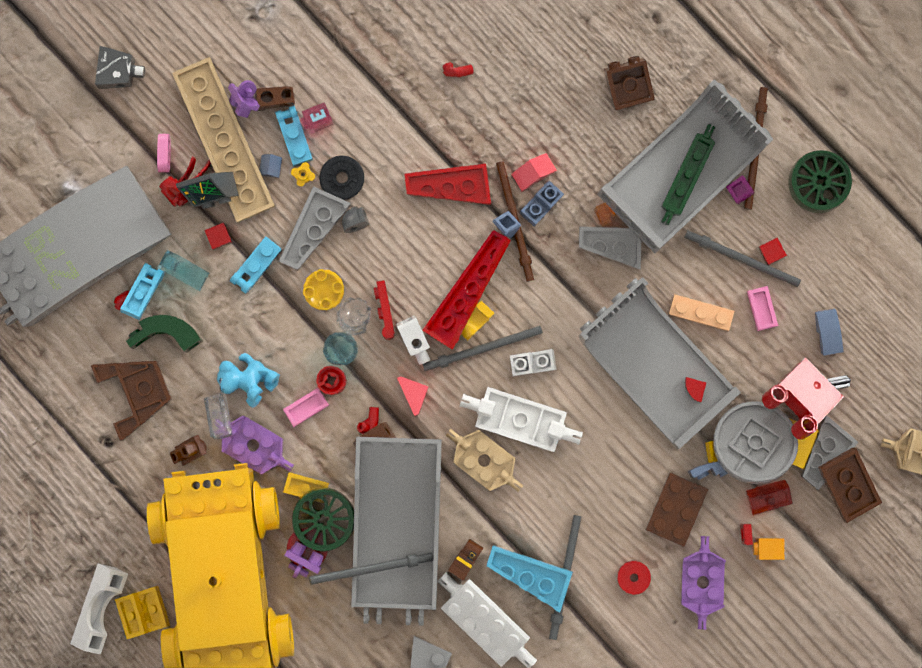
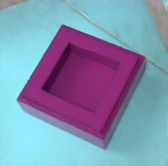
(740, 189)

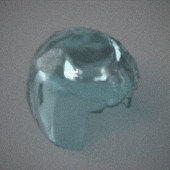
(340, 348)

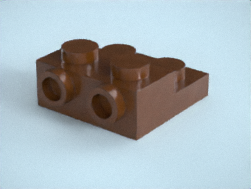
(629, 82)

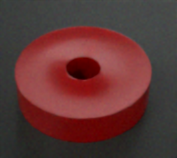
(640, 584)

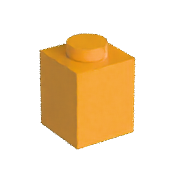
(769, 548)

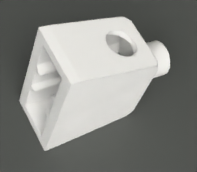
(411, 330)

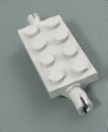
(521, 419)
(485, 622)

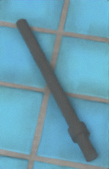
(706, 242)
(444, 361)
(410, 561)
(557, 618)

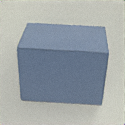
(270, 165)
(507, 224)

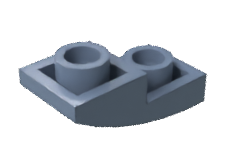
(541, 203)
(829, 332)
(702, 470)

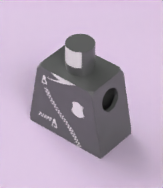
(116, 69)

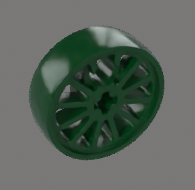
(837, 200)
(319, 494)

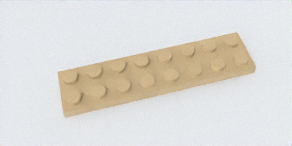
(223, 137)

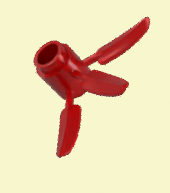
(170, 190)

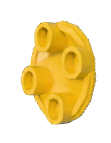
(323, 289)

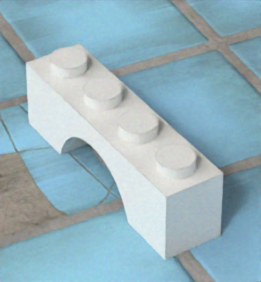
(90, 629)

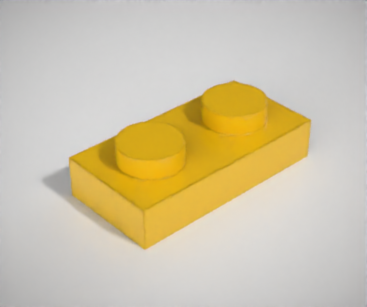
(300, 485)

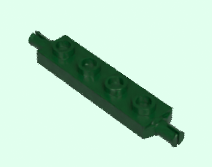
(688, 174)

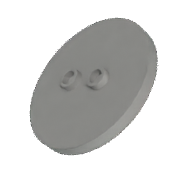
(755, 443)

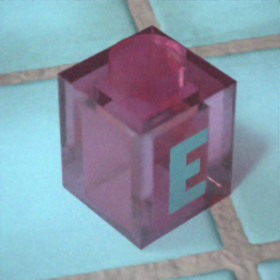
(316, 118)

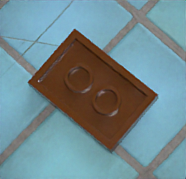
(850, 485)
(676, 509)

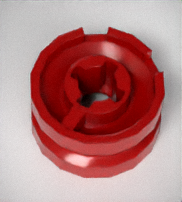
(339, 384)

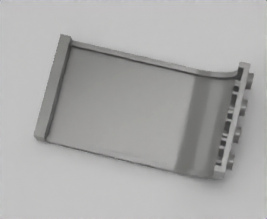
(644, 183)
(650, 363)

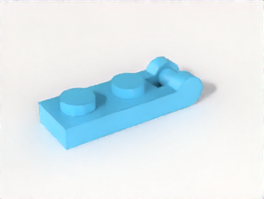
(294, 136)
(256, 264)
(141, 292)

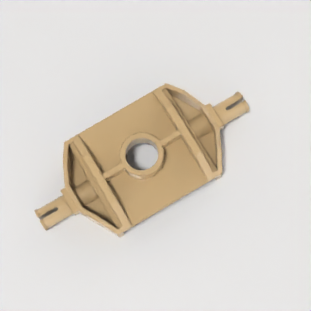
(907, 450)
(501, 462)

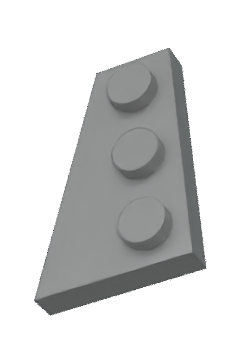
(829, 444)

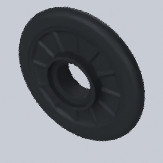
(342, 164)

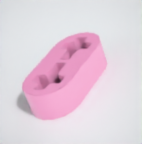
(163, 153)

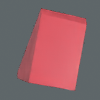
(533, 171)
(414, 393)

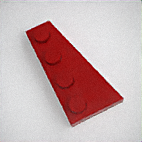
(454, 184)

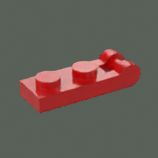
(384, 311)

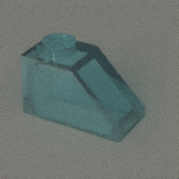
(183, 270)

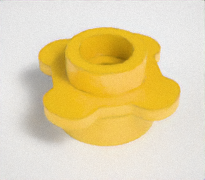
(302, 180)

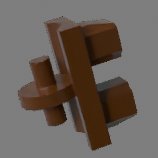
(189, 450)

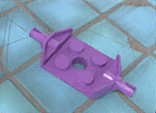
(265, 457)
(708, 599)

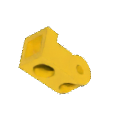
(477, 320)

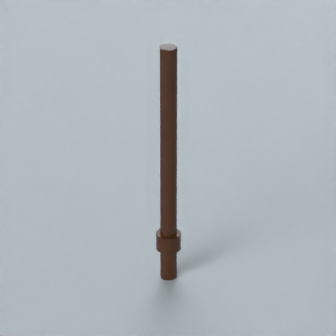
(760, 109)
(525, 259)

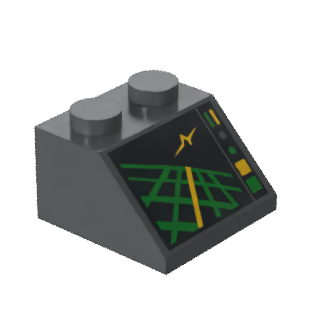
(209, 189)

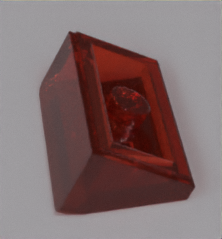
(769, 497)

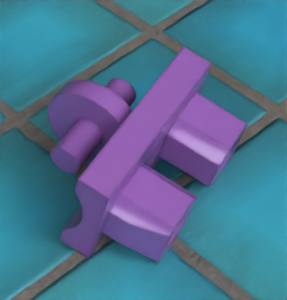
(243, 98)
(312, 564)

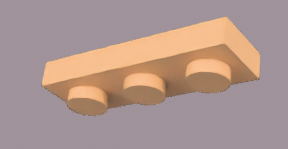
(701, 312)

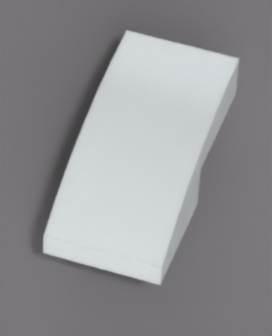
(533, 362)

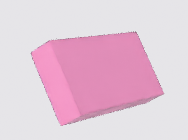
(762, 308)
(306, 407)

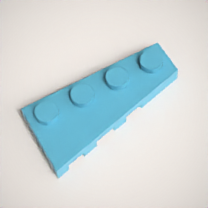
(537, 577)

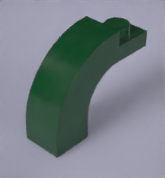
(165, 324)

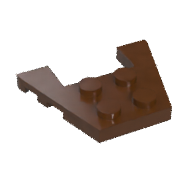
(143, 388)

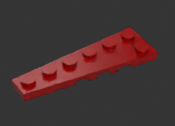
(462, 299)

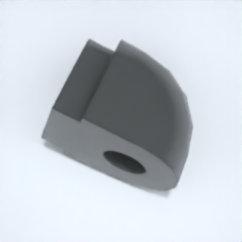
(354, 220)

